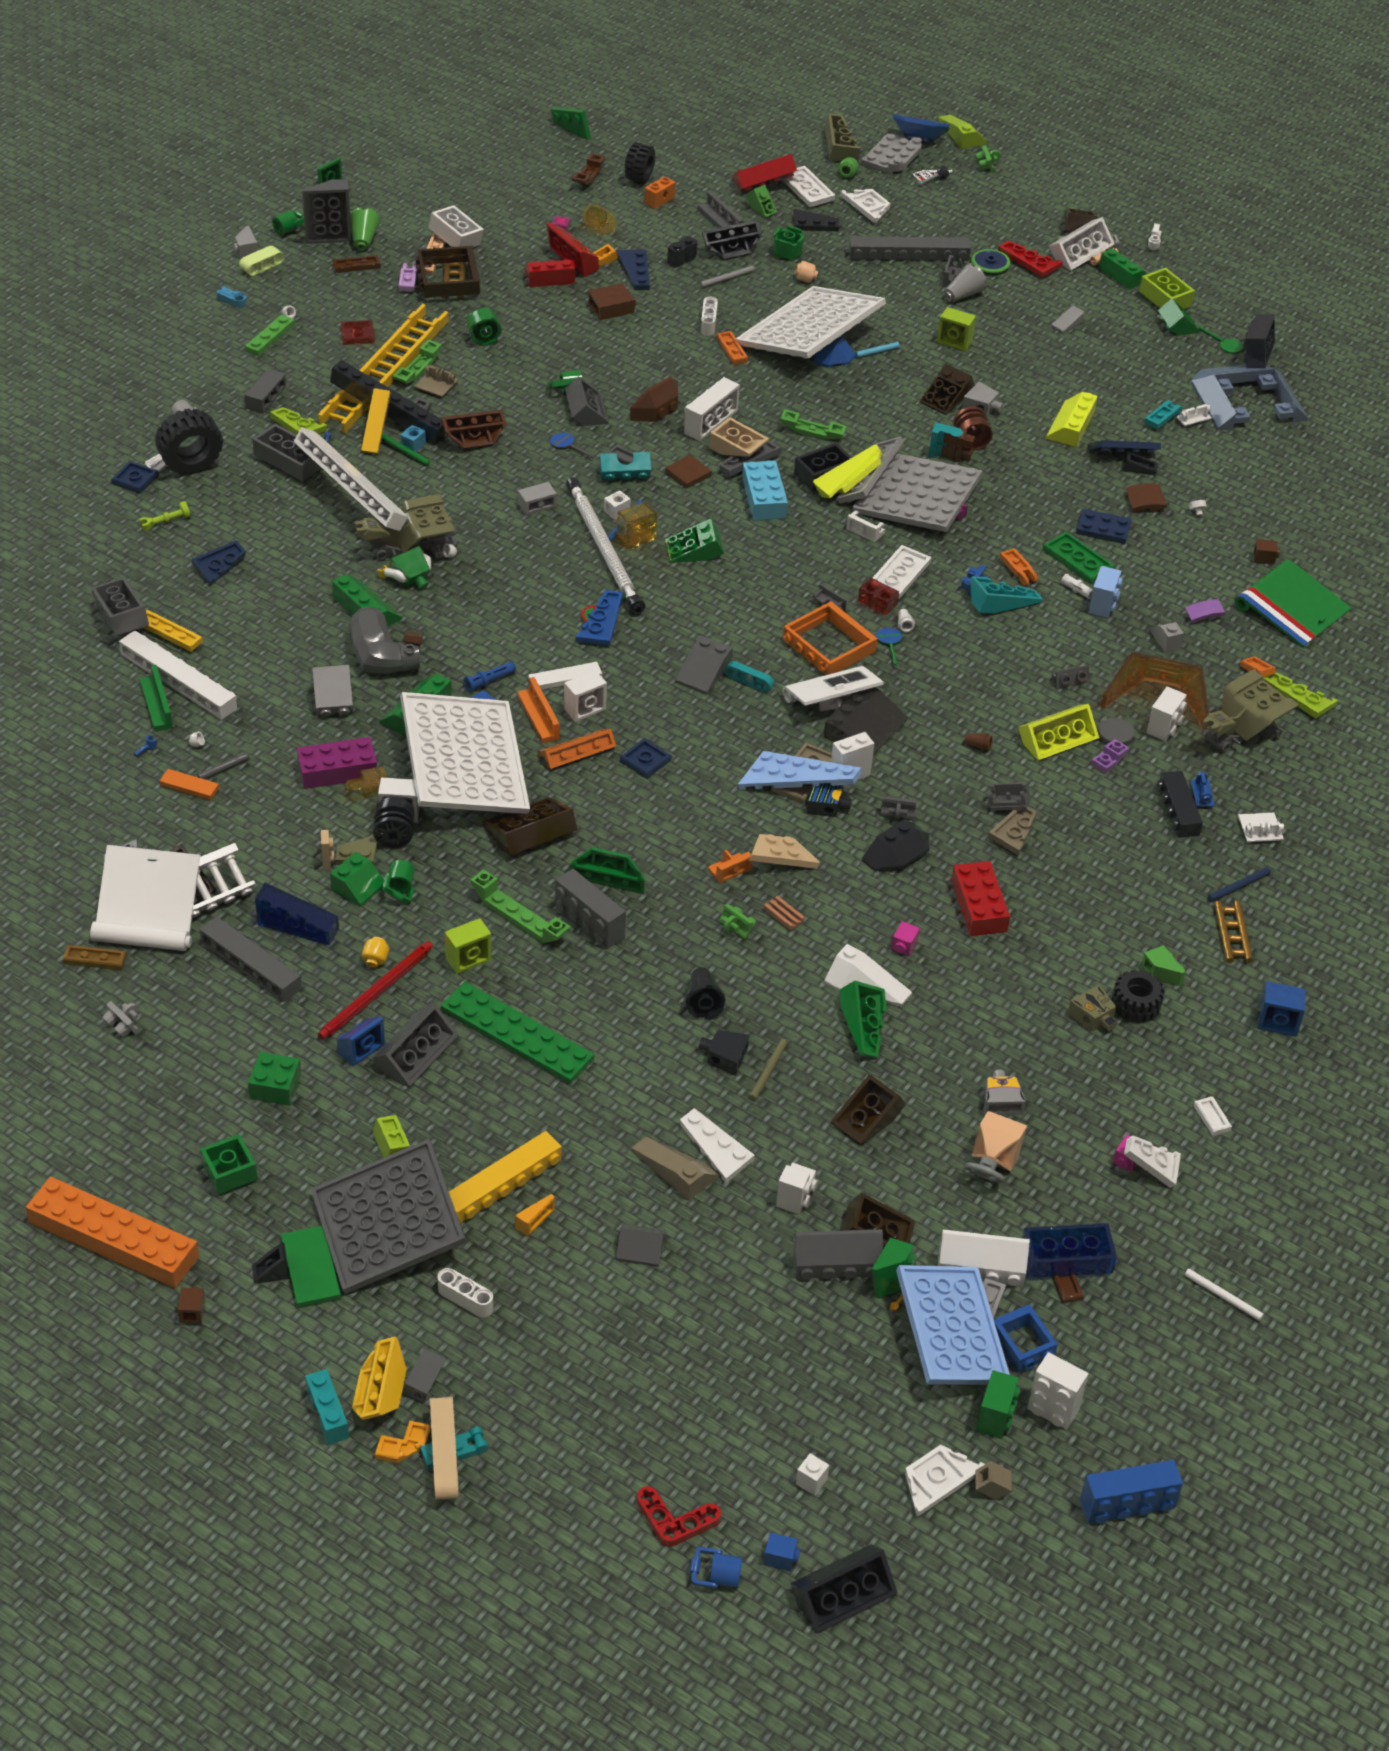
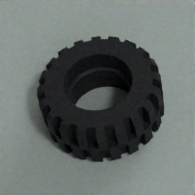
(185, 425)

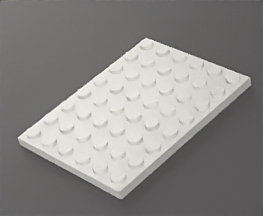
(810, 321)
(464, 753)

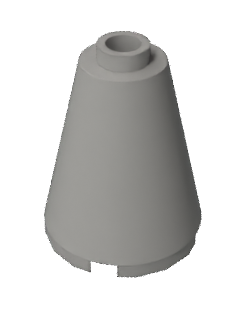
(966, 283)

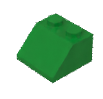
(1177, 319)
(356, 879)
(884, 1270)

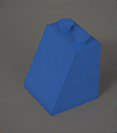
(1281, 1008)

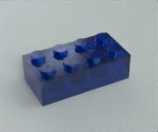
(1070, 1250)

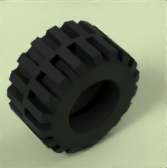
(639, 162)
(1127, 993)

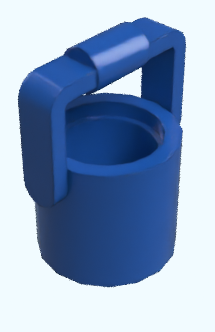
(724, 1570)

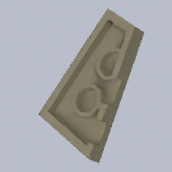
(1013, 829)

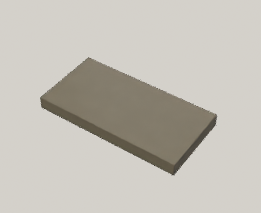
(802, 794)

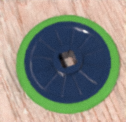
(991, 261)

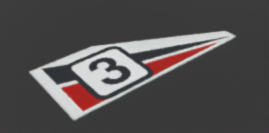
(924, 174)

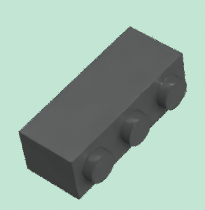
(265, 390)

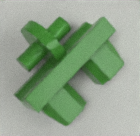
(985, 158)
(735, 920)

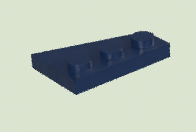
(218, 561)

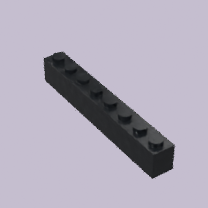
(399, 408)

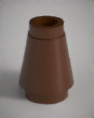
(981, 741)

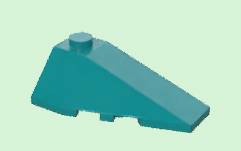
(1000, 597)

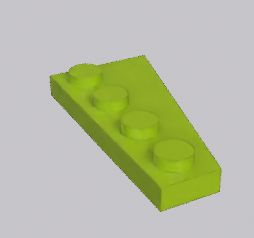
(1313, 703)

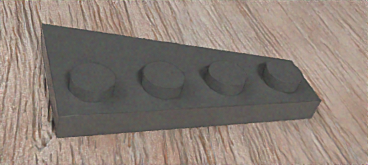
(735, 463)

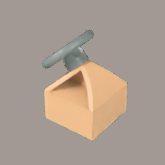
(996, 1145)

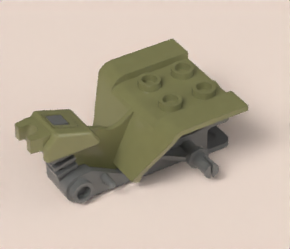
(425, 527)
(1246, 710)

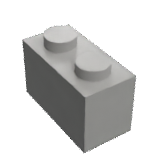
(537, 498)

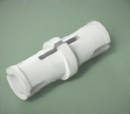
(1077, 586)

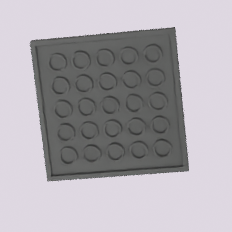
(388, 1216)

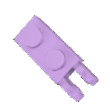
(408, 278)

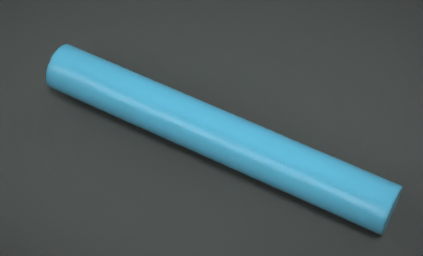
(874, 350)

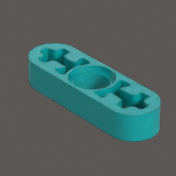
(738, 672)

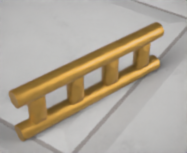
(447, 273)
(1228, 939)

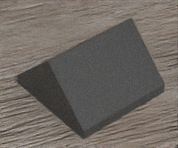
(640, 1245)

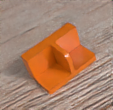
(731, 866)

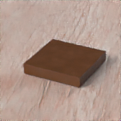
(688, 471)

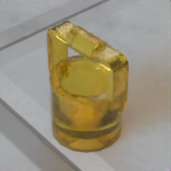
(368, 780)

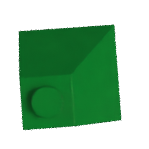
(330, 171)

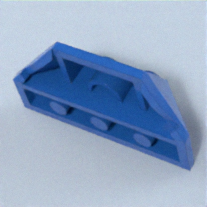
(920, 128)

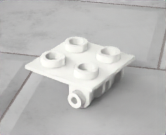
(1261, 827)

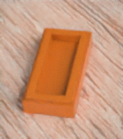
(1258, 665)

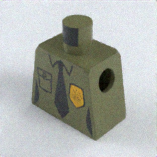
(1093, 1009)

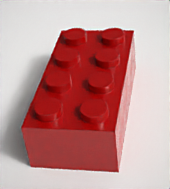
(980, 898)

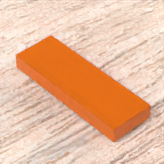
(732, 348)
(189, 784)

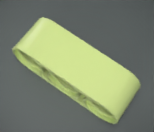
(261, 260)

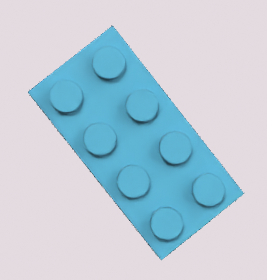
(764, 490)

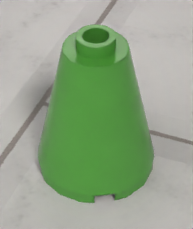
(363, 227)

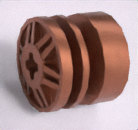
(977, 425)

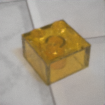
(636, 525)

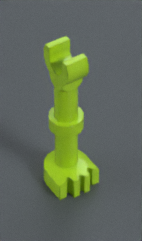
(147, 523)

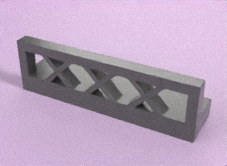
(714, 213)

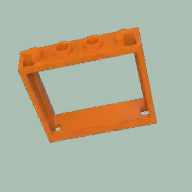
(866, 641)

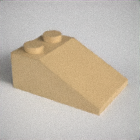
(735, 439)

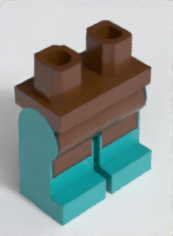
(950, 442)

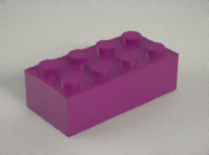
(335, 762)

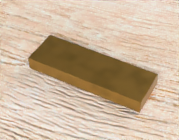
(94, 957)

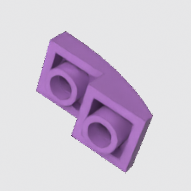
(1206, 609)
(1111, 755)

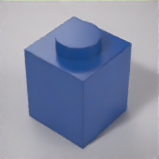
(781, 1552)

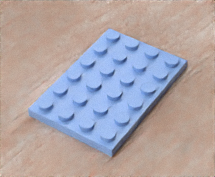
(951, 1324)

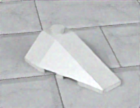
(855, 965)

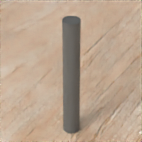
(223, 766)

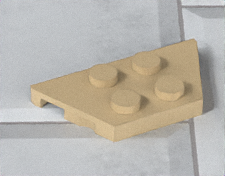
(782, 851)

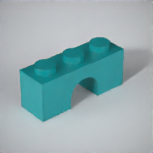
(612, 469)
(329, 1410)

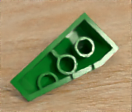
(863, 1010)

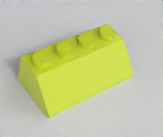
(1073, 419)
(1059, 731)

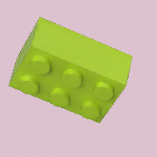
(1164, 285)

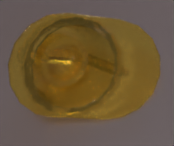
(599, 219)

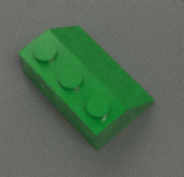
(1121, 268)

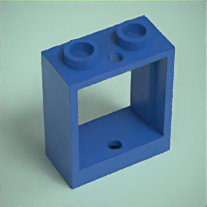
(1019, 1319)

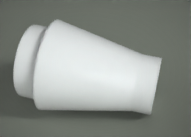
(905, 621)

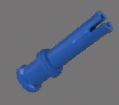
(482, 678)

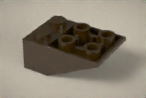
(948, 389)

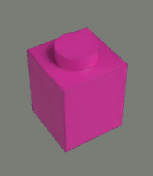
(905, 938)
(1122, 1160)

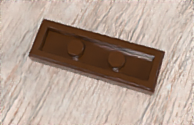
(356, 264)
(413, 637)

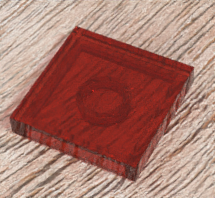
(357, 332)

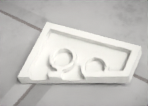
(1155, 1160)

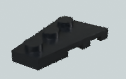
(814, 222)

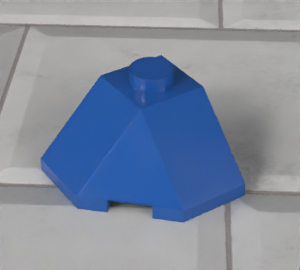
(835, 353)

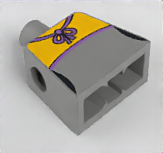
(1003, 1095)

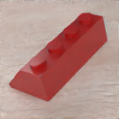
(765, 172)
(570, 248)

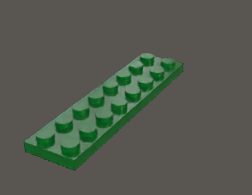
(517, 1032)

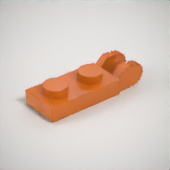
(1019, 566)

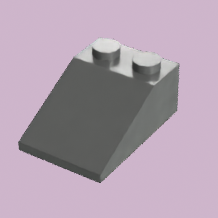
(704, 665)

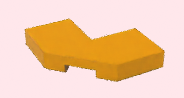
(397, 1449)

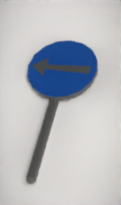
(564, 440)

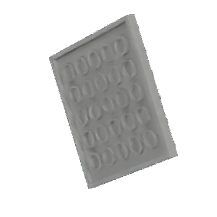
(920, 492)

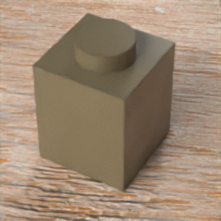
(993, 1480)

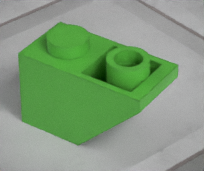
(761, 201)
(1163, 965)

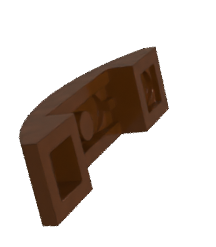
(591, 170)

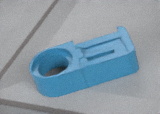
(231, 297)

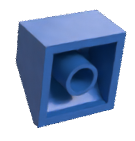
(362, 1040)

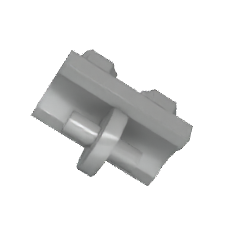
(126, 1025)

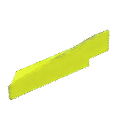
(849, 473)

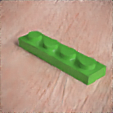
(269, 335)

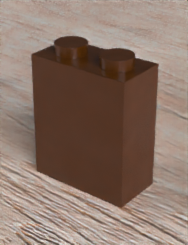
(611, 301)

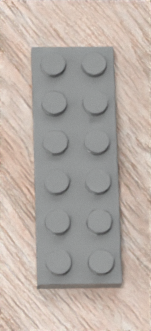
(862, 488)

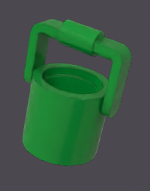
(287, 222)
(565, 379)
(399, 881)

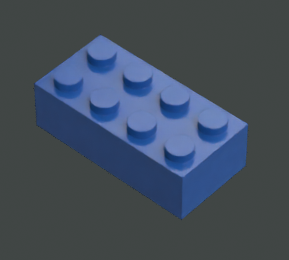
(1131, 1491)

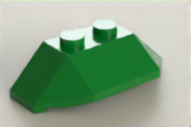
(609, 869)

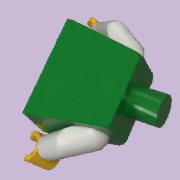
(408, 568)

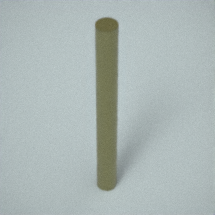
(768, 1069)

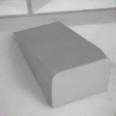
(1069, 319)

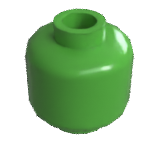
(848, 167)

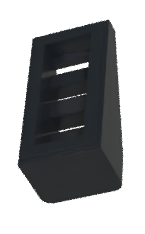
(1139, 464)

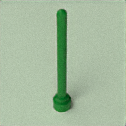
(404, 449)

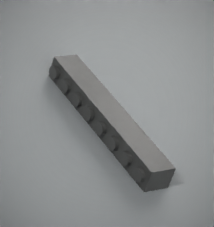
(908, 248)

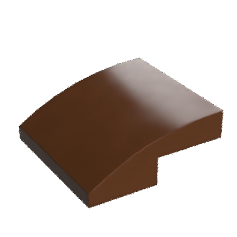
(1146, 496)

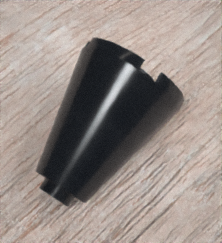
(704, 995)

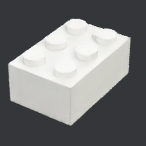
(455, 227)
(1057, 1391)

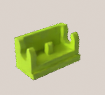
(390, 1135)

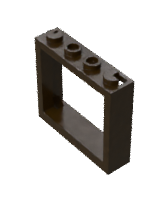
(448, 255)

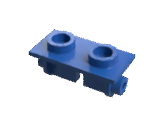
(1202, 791)

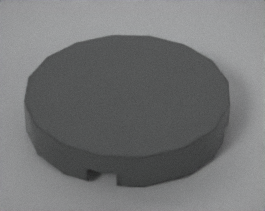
(1116, 729)

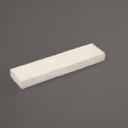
(557, 677)

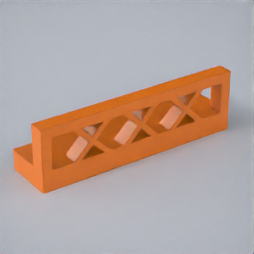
(539, 712)
(578, 748)

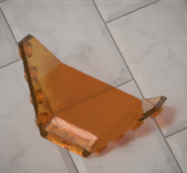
(1165, 671)

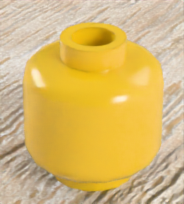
(375, 952)

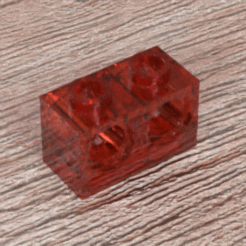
(878, 596)

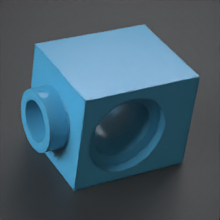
(413, 438)

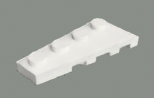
(720, 1148)

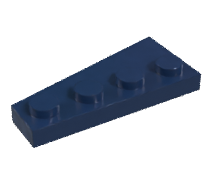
(636, 267)
(1122, 446)

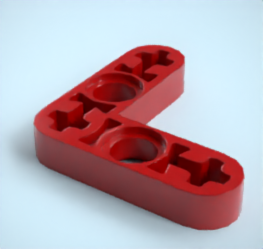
(670, 1524)

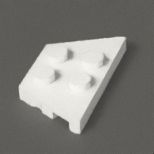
(868, 203)
(938, 1476)

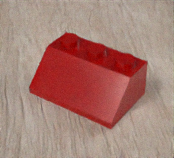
(550, 273)

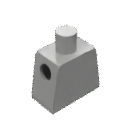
(984, 398)

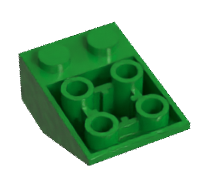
(695, 543)

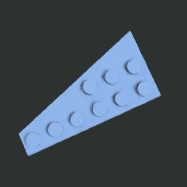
(794, 771)

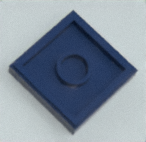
(135, 477)
(645, 758)

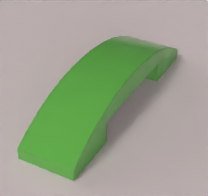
(416, 368)
(812, 429)

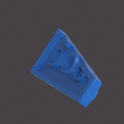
(602, 620)

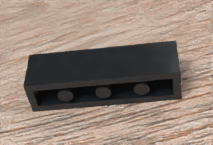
(1179, 804)

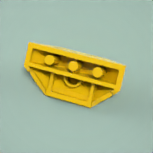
(380, 1380)

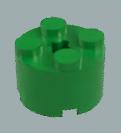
(788, 243)
(484, 326)

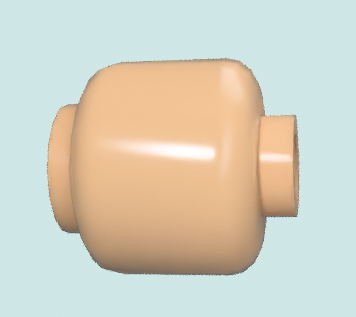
(805, 272)

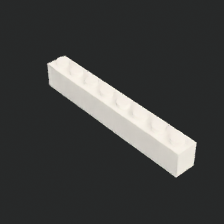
(179, 675)

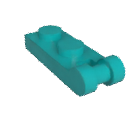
(1162, 414)
(463, 1449)

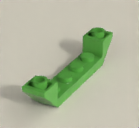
(487, 888)

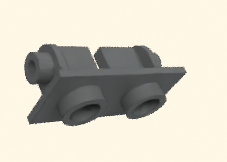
(827, 595)
(1071, 676)

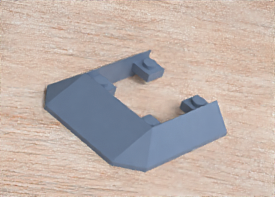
(1215, 383)

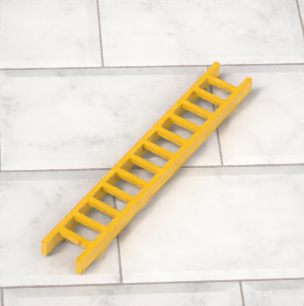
(377, 360)

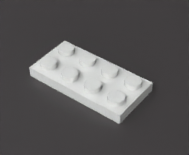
(809, 187)
(903, 569)

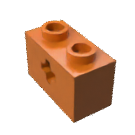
(659, 192)

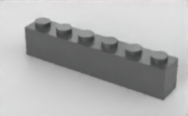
(250, 959)

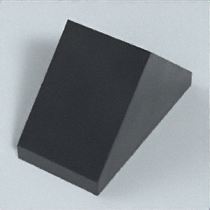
(271, 1266)

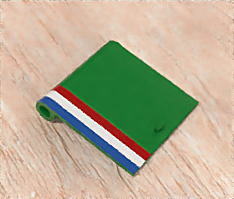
(1293, 602)

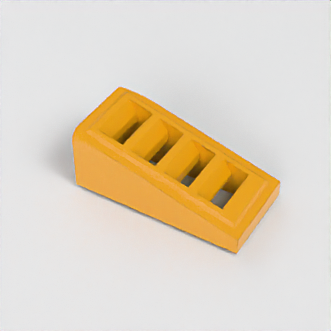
(606, 254)
(533, 1216)

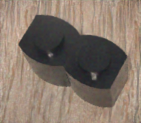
(682, 251)

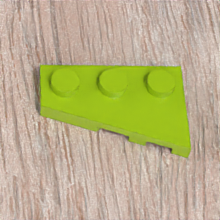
(293, 421)

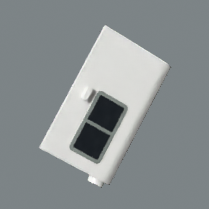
(831, 686)

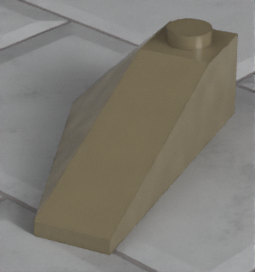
(678, 1169)

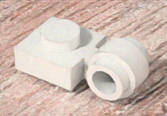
(1154, 240)

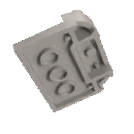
(893, 154)

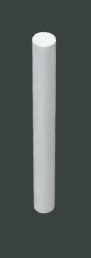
(1224, 1294)

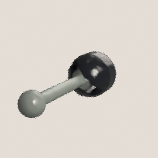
(942, 172)

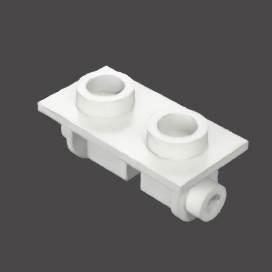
(1191, 416)

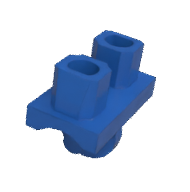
(972, 572)

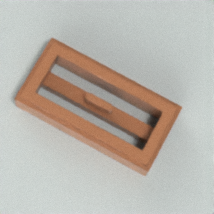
(786, 912)

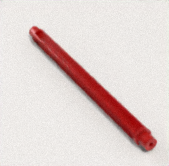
(375, 990)

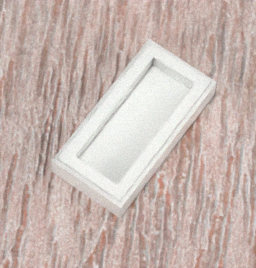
(1212, 1116)

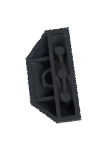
(733, 240)
(897, 847)

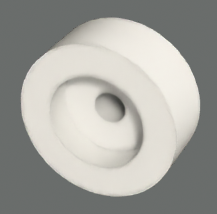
(1197, 506)

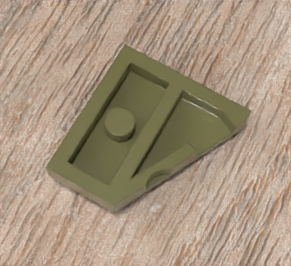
(366, 847)

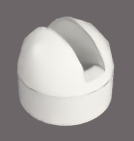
(289, 310)
(449, 551)
(196, 739)

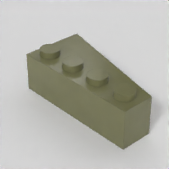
(840, 139)

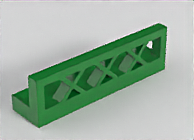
(156, 701)

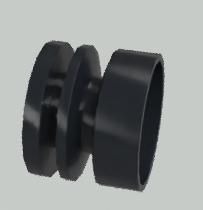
(393, 822)

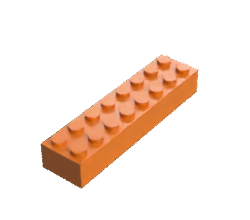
(112, 1232)

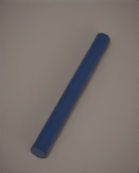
(1239, 884)

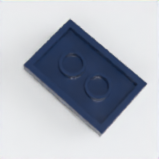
(1104, 526)

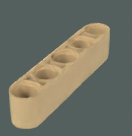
(444, 1448)

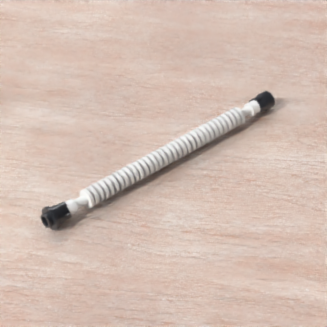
(611, 558)

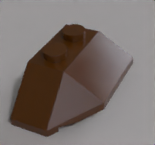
(656, 401)
(474, 429)

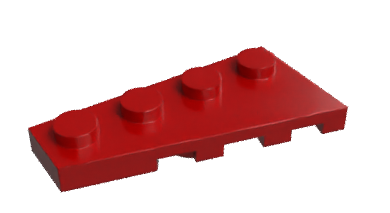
(1030, 259)

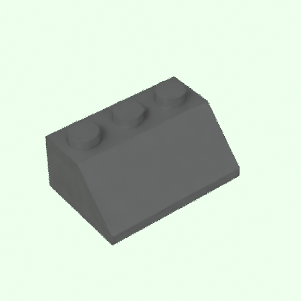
(585, 403)

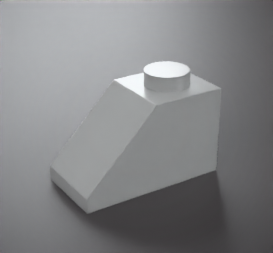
(245, 243)
(1168, 636)

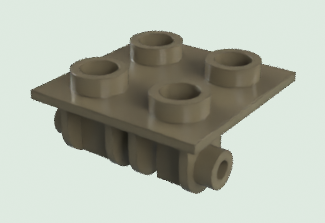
(436, 381)

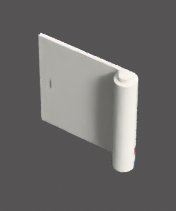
(146, 899)

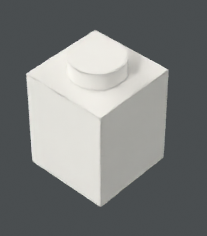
(812, 1474)

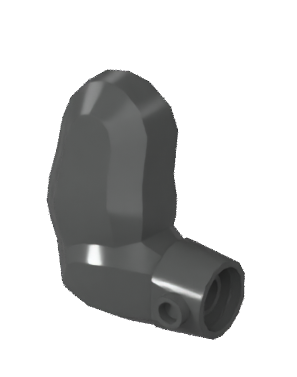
(374, 645)

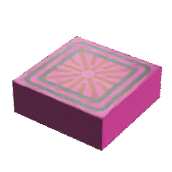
(561, 222)

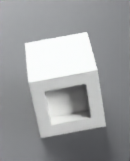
(616, 503)

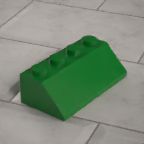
(355, 595)
(431, 685)

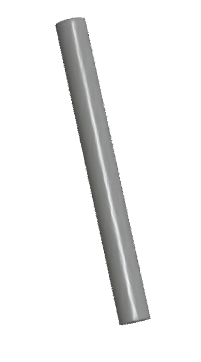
(727, 276)

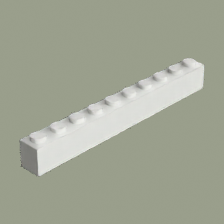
(351, 479)

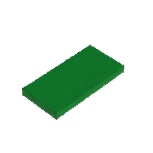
(1076, 556)
(310, 1266)

